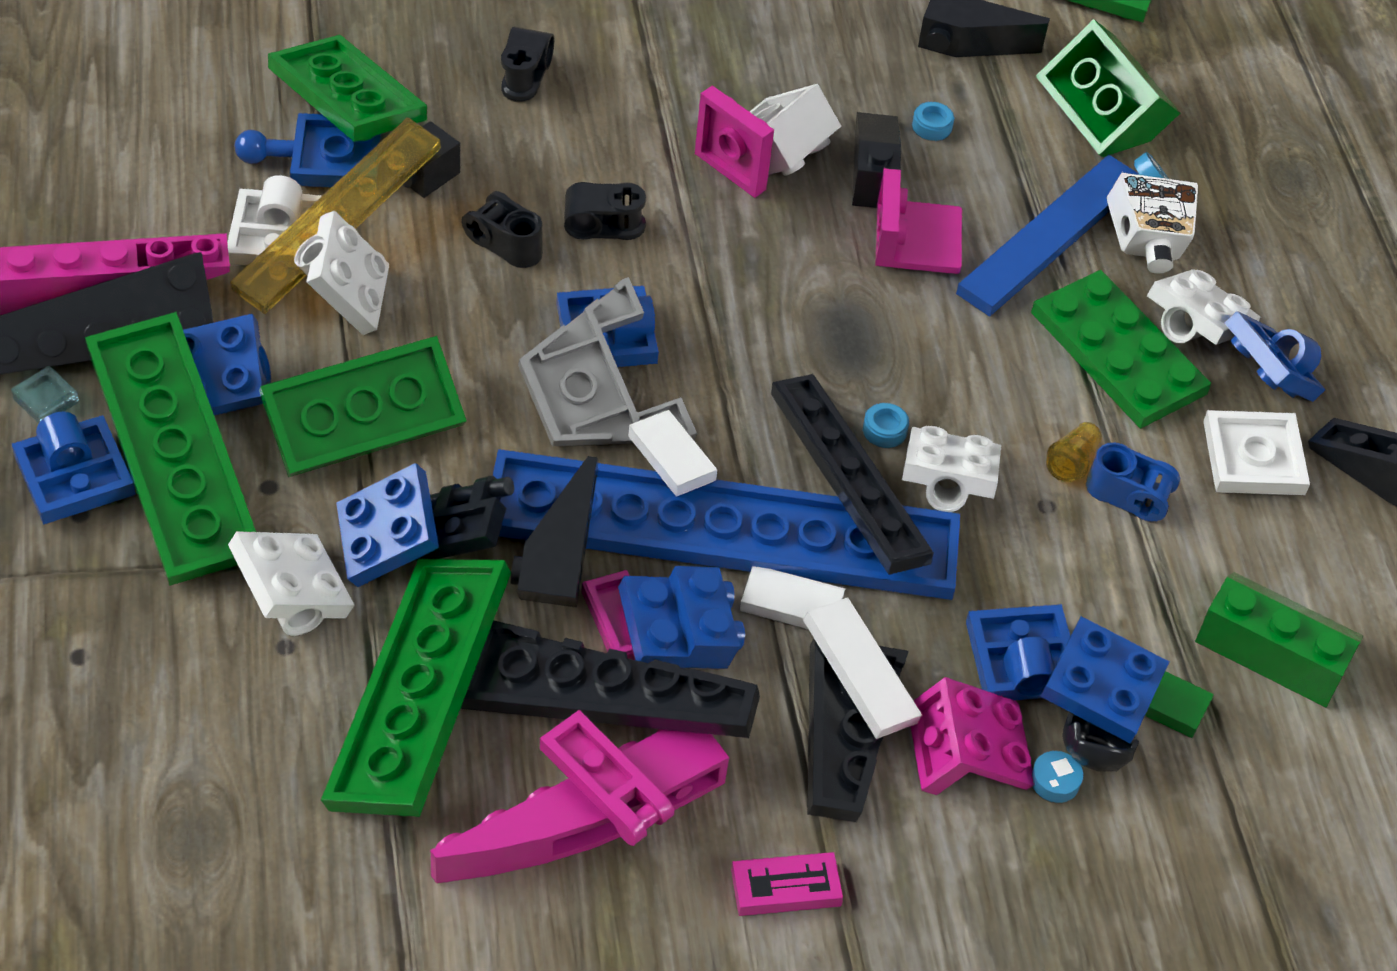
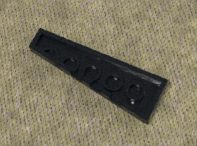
(57, 328)
(555, 679)

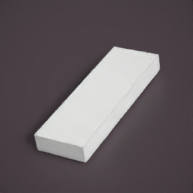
(862, 668)

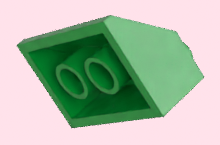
(1106, 92)
(1278, 638)

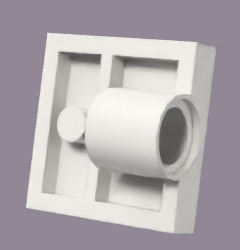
(264, 216)
(345, 271)
(1203, 301)
(966, 460)
(291, 578)

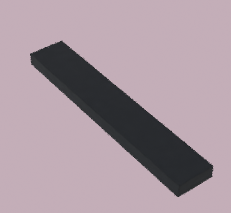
(852, 474)

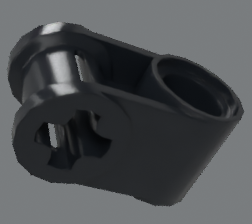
(525, 62)
(600, 211)
(507, 229)

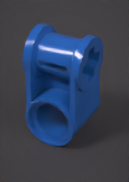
(1129, 479)

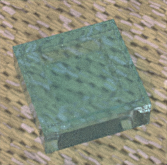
(44, 394)

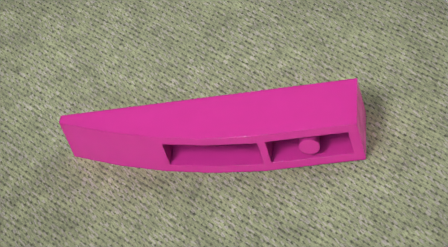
(53, 270)
(565, 822)

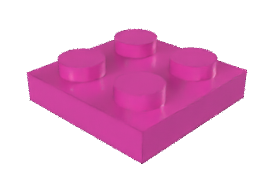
(734, 141)

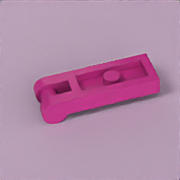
(606, 776)

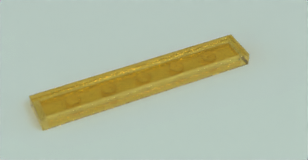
(352, 197)

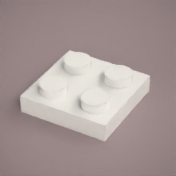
(1256, 452)

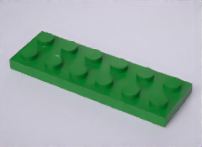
(171, 445)
(417, 688)

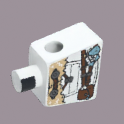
(1153, 217)

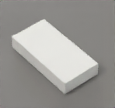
(672, 453)
(785, 596)

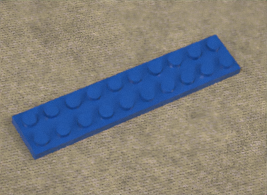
(726, 525)

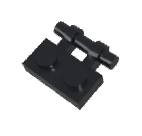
(469, 516)

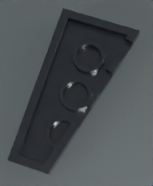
(839, 741)

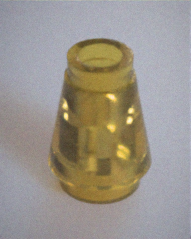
(1073, 453)

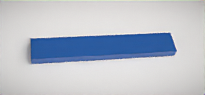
(1042, 239)

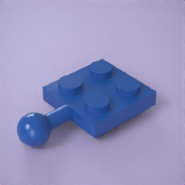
(318, 153)

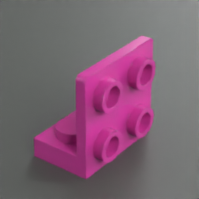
(916, 232)
(967, 733)

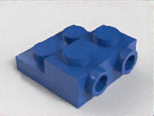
(682, 618)

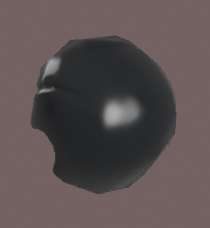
(1096, 747)

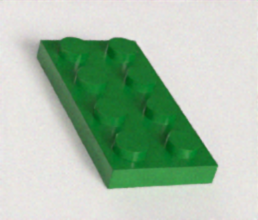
(346, 87)
(1120, 348)
(362, 406)

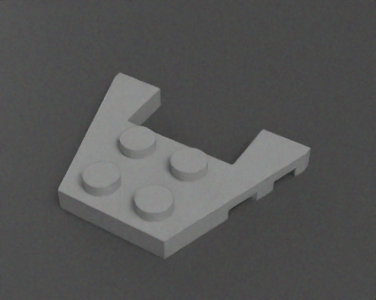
(579, 382)

